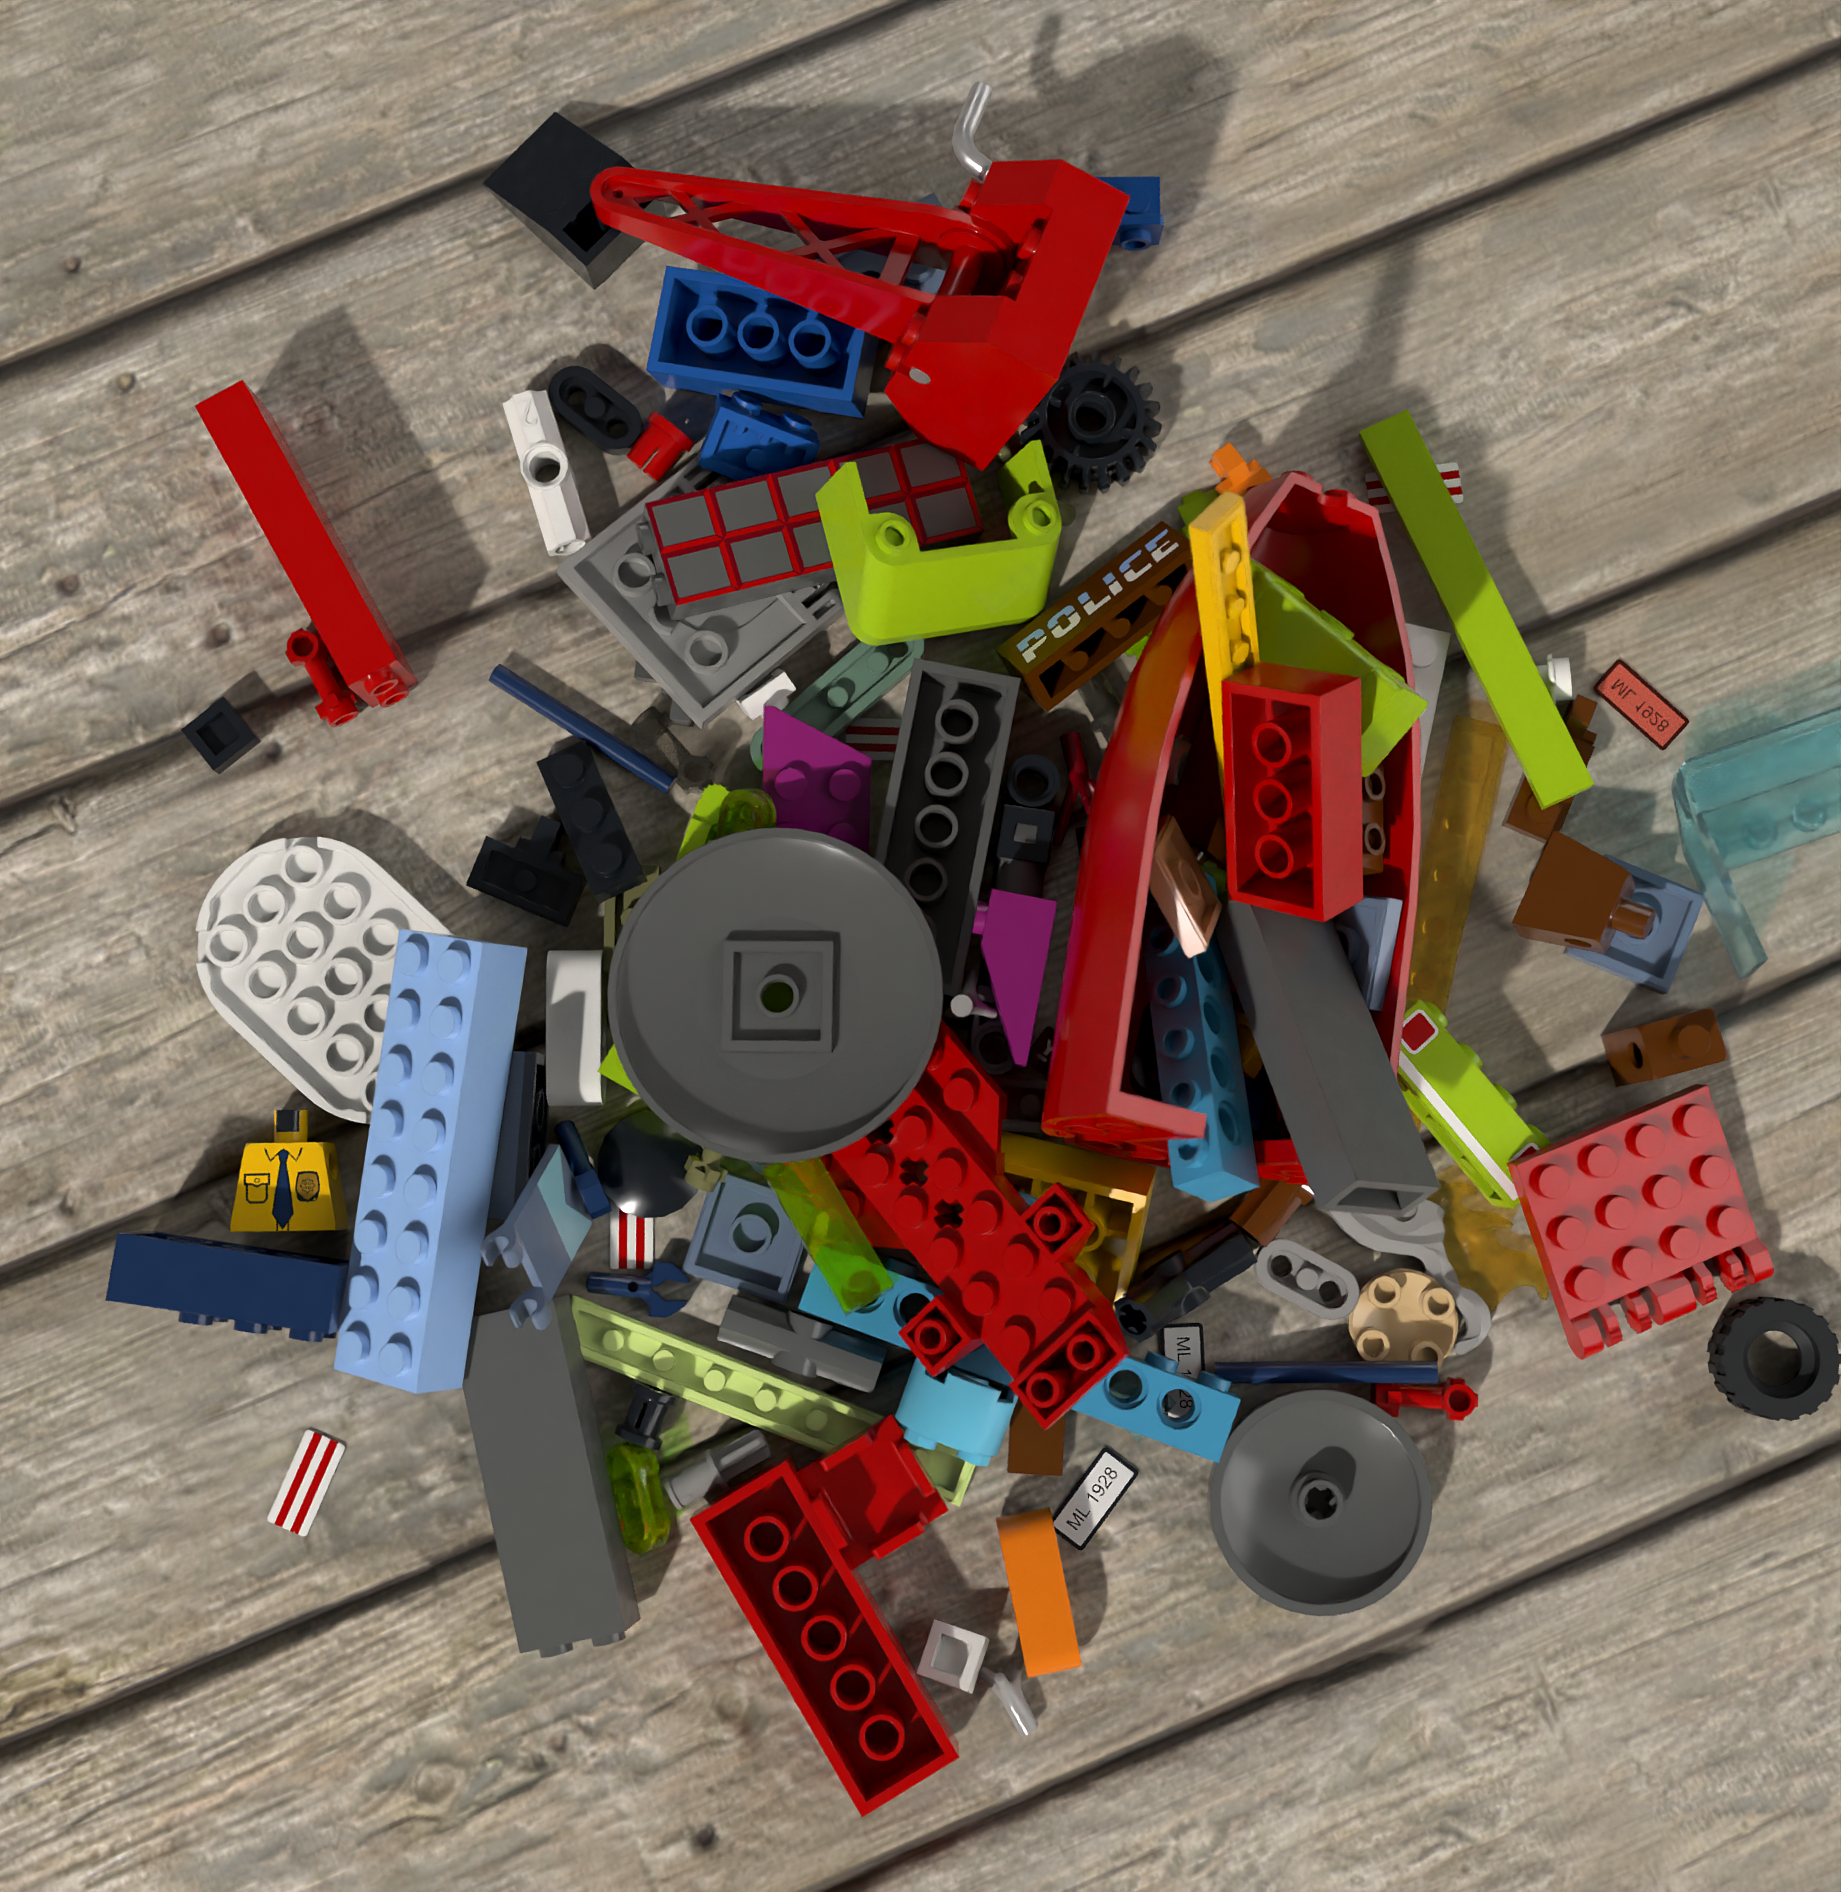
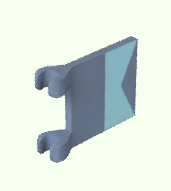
(542, 1235)

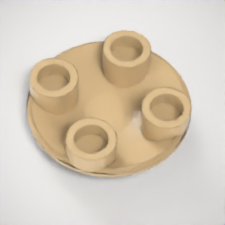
(1403, 1318)

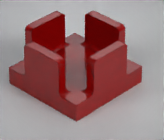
(872, 1492)

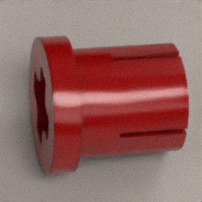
(666, 439)

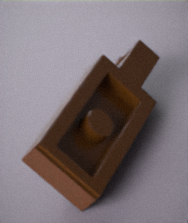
(1524, 811)

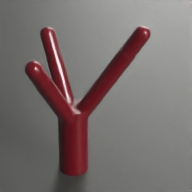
(1079, 780)

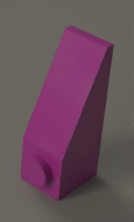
(1015, 956)

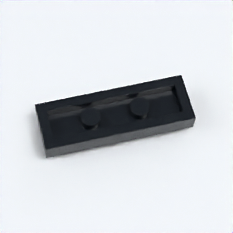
(591, 822)

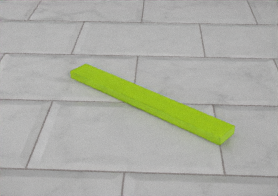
(1475, 610)

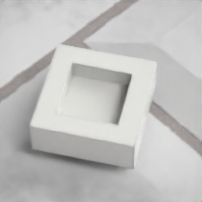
(769, 691)
(953, 1656)

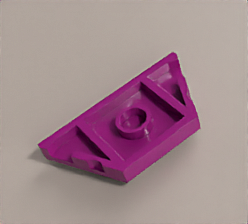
(815, 780)

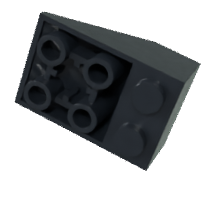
(549, 192)

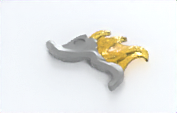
(1456, 1250)

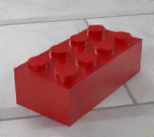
(1293, 789)

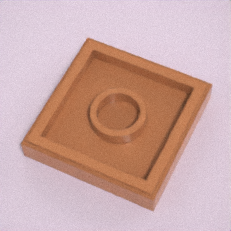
(1182, 888)

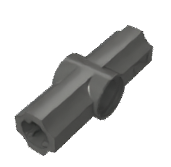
(802, 1343)

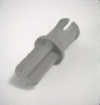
(717, 1469)

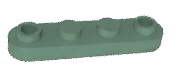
(847, 690)

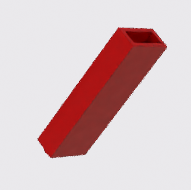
(307, 546)

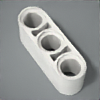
(575, 1028)

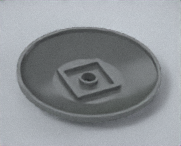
(695, 980)

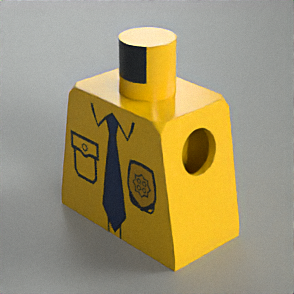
(289, 1182)

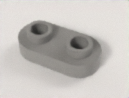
(1304, 1277)

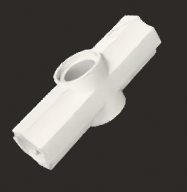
(539, 445)

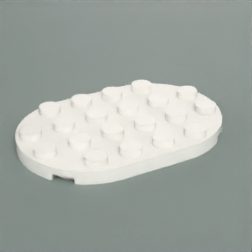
(304, 962)

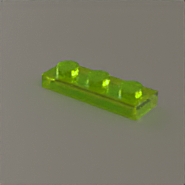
(829, 1232)

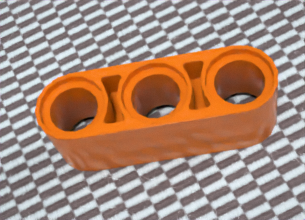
(1038, 1592)

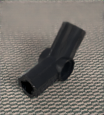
(1182, 1282)

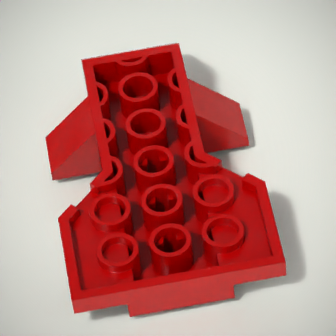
(1007, 1265)

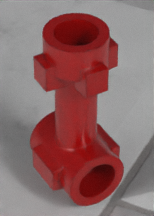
(311, 653)
(1450, 1396)

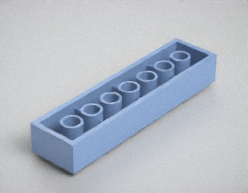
(430, 1161)

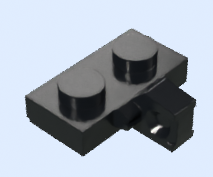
(530, 873)

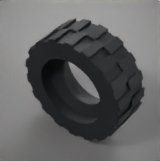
(1817, 1352)

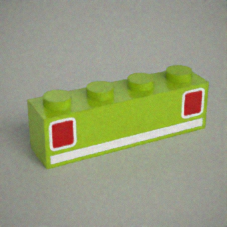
(1461, 1105)

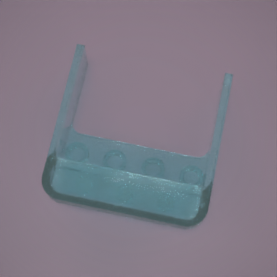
(1751, 806)

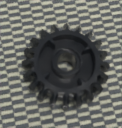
(1120, 407)

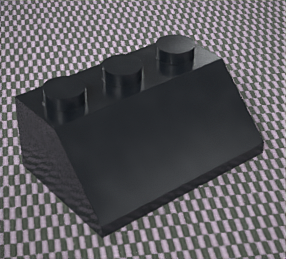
(521, 1132)

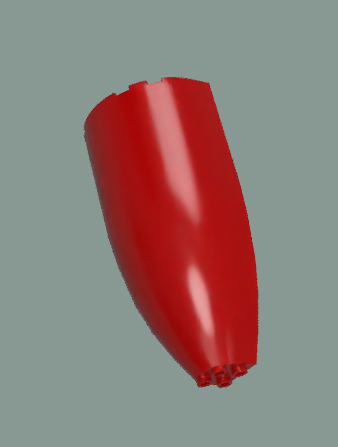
(1342, 565)

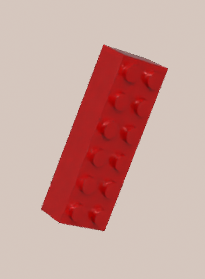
(826, 1637)

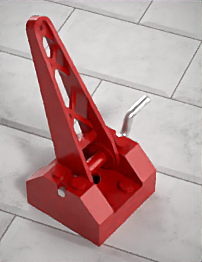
(961, 361)

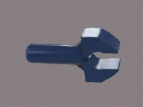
(582, 1169)
(641, 1287)

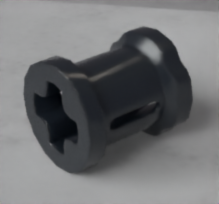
(646, 1415)

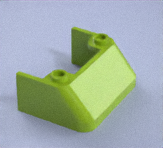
(913, 594)

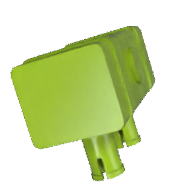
(1303, 637)

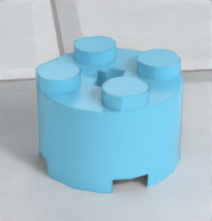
(956, 1411)

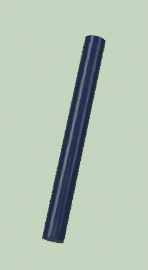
(583, 728)
(1328, 1372)

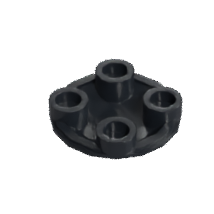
(644, 1166)

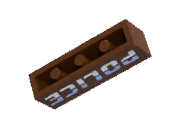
(1098, 618)

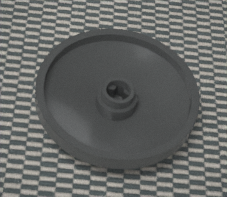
(1320, 1502)

